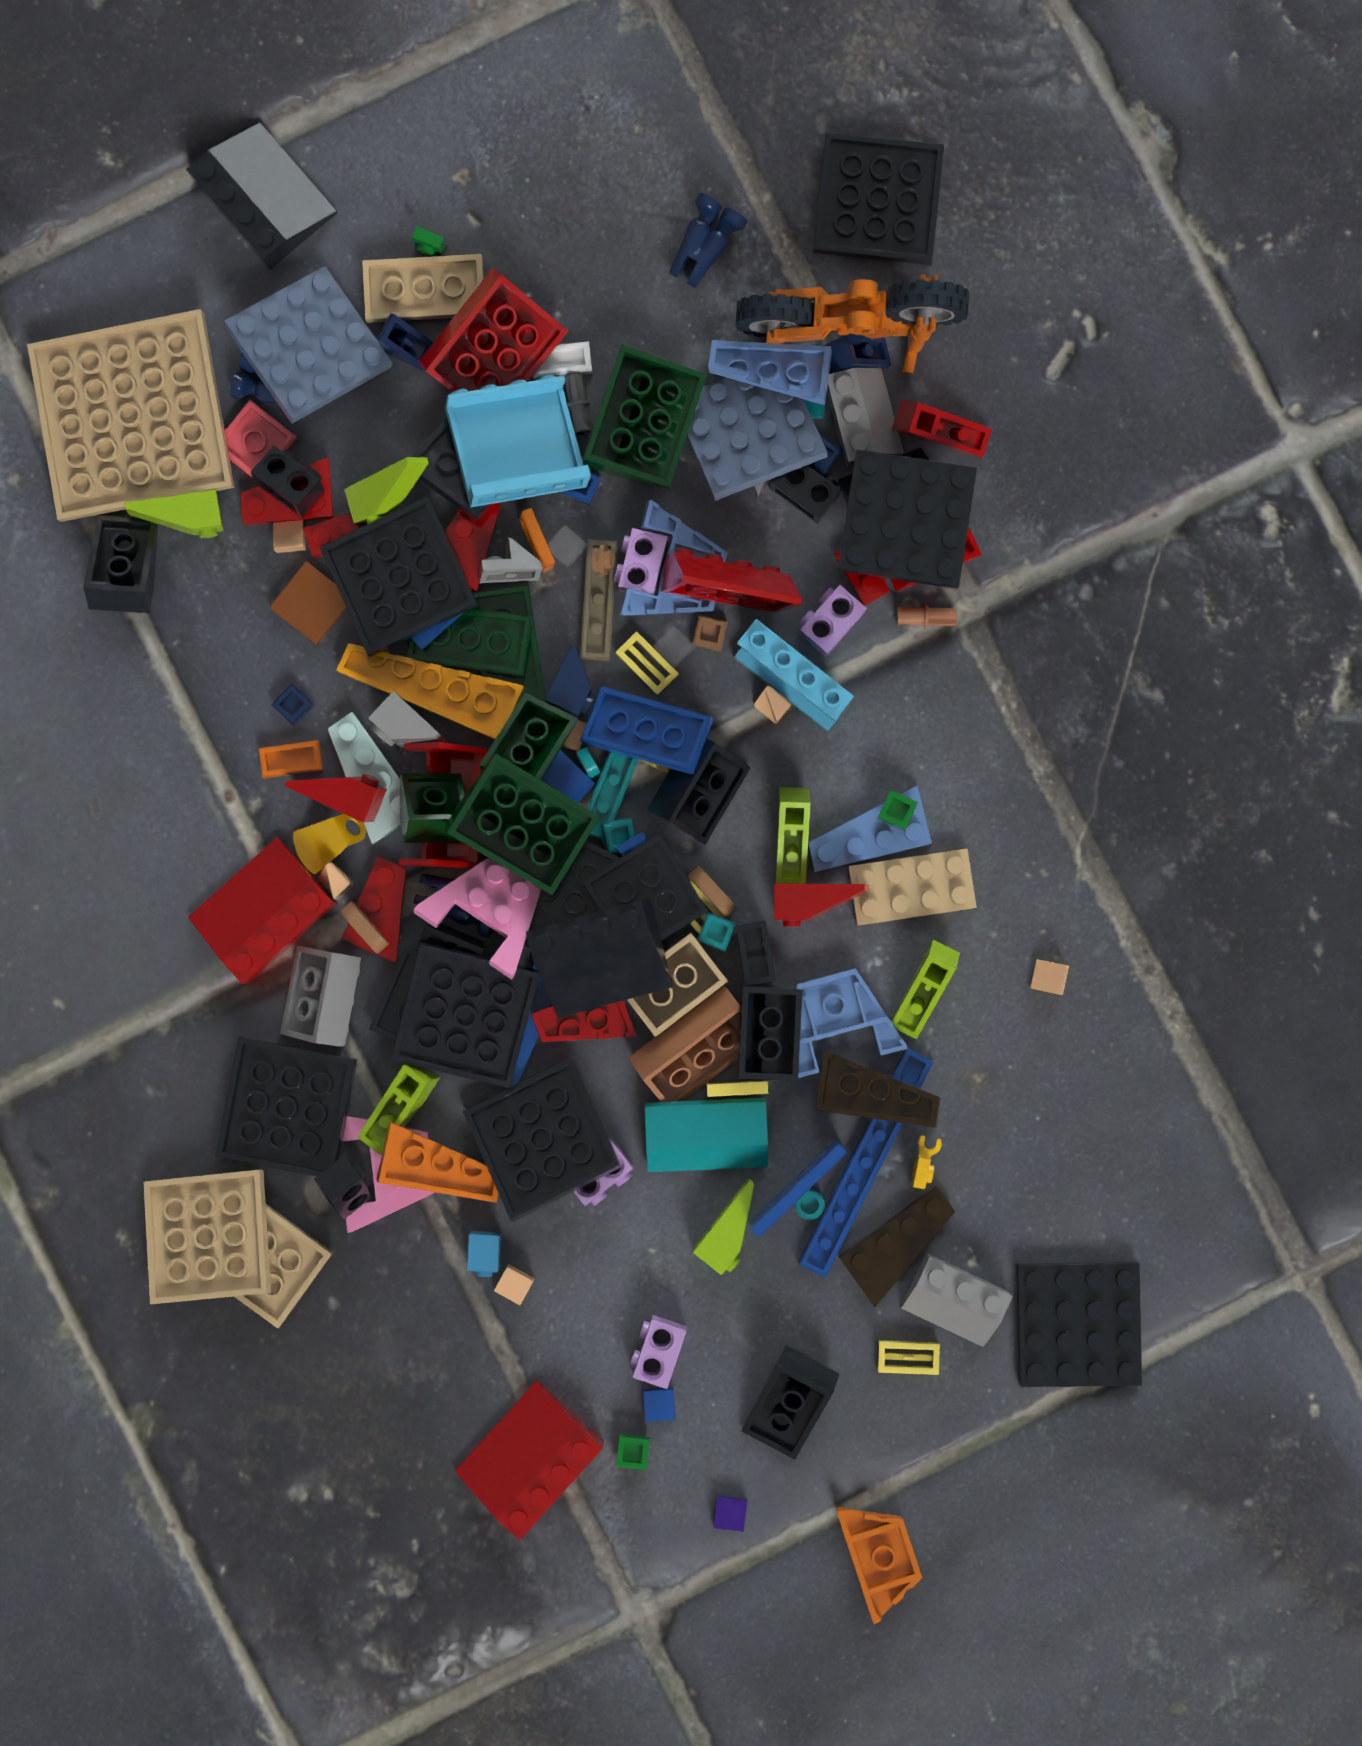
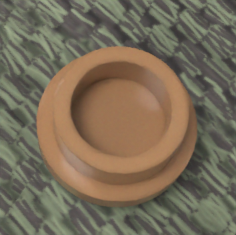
(602, 559)

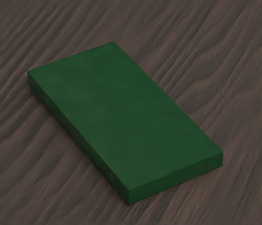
(516, 601)
(480, 643)

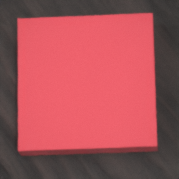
(253, 435)

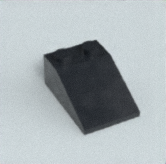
(121, 565)
(790, 1402)

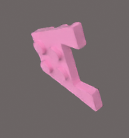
(496, 899)
(388, 1197)

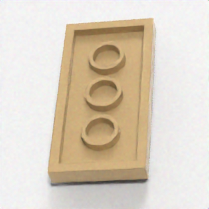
(419, 286)
(913, 887)

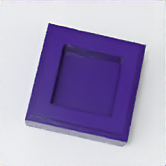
(730, 1513)

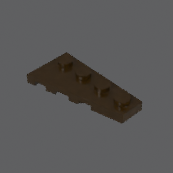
(865, 1093)
(892, 1248)

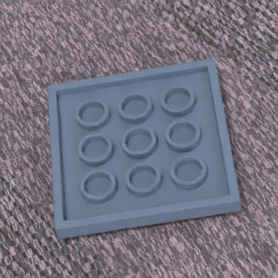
(308, 344)
(750, 435)

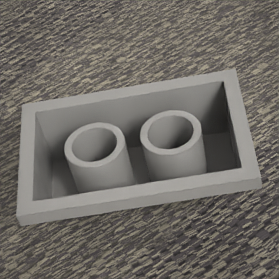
(862, 413)
(400, 724)
(320, 996)
(956, 1300)

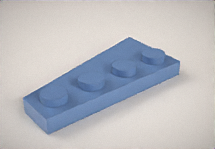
(782, 368)
(869, 838)

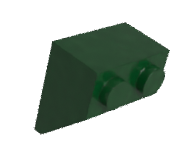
(427, 805)

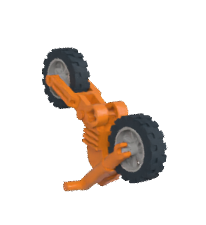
(902, 310)

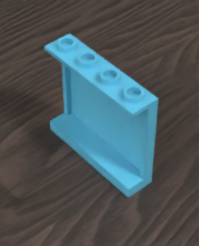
(515, 441)
(792, 675)

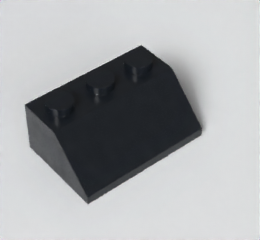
(700, 800)
(769, 1033)

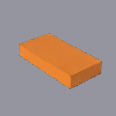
(536, 539)
(290, 759)

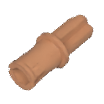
(926, 616)

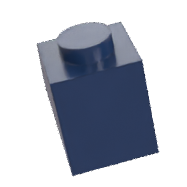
(858, 352)
(571, 687)

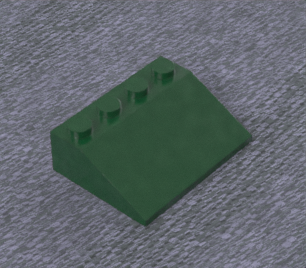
(644, 418)
(521, 823)

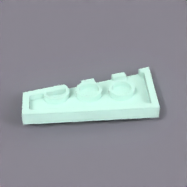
(362, 756)

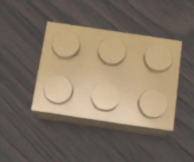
(693, 981)

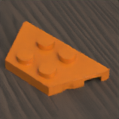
(880, 1556)

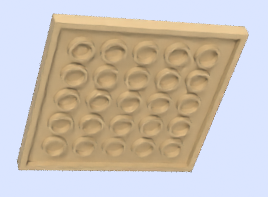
(130, 414)

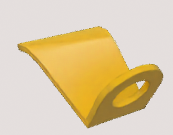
(325, 841)

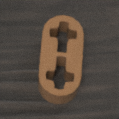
(712, 891)
(364, 927)

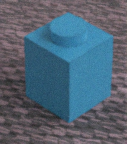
(484, 1253)

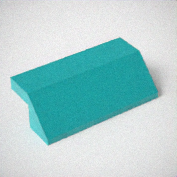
(706, 1134)

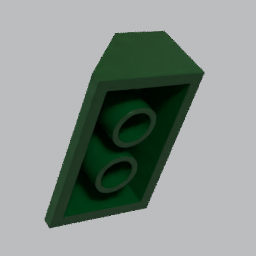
(532, 736)

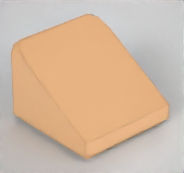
(289, 536)
(1049, 977)
(514, 1284)

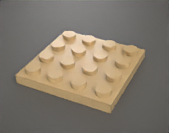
(207, 1237)

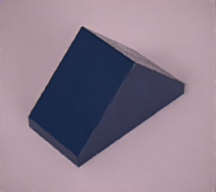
(403, 341)

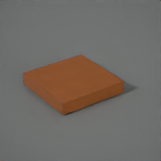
(310, 603)

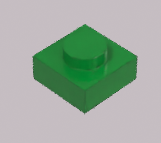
(428, 242)
(897, 810)
(632, 1452)

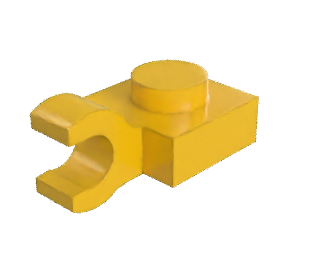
(922, 1170)

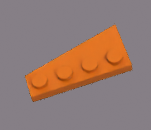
(426, 1165)

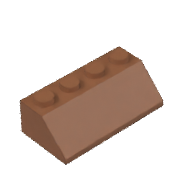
(691, 1048)

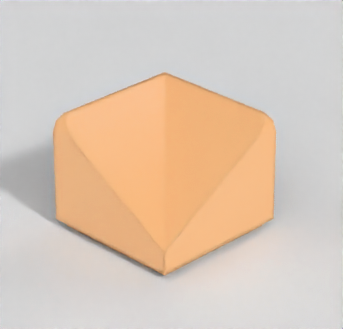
(772, 704)
(335, 880)

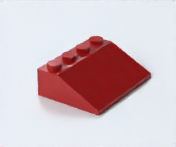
(493, 338)
(729, 583)
(262, 911)
(529, 1459)

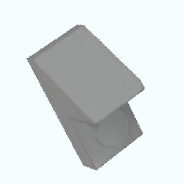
(516, 567)

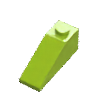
(384, 490)
(190, 512)
(792, 835)
(925, 988)
(398, 1104)
(724, 1238)

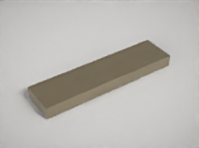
(598, 607)

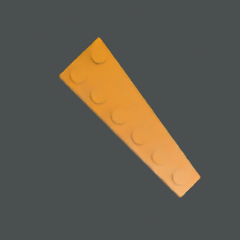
(455, 695)

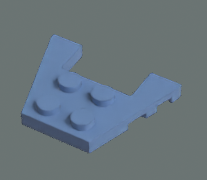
(681, 537)
(838, 1006)

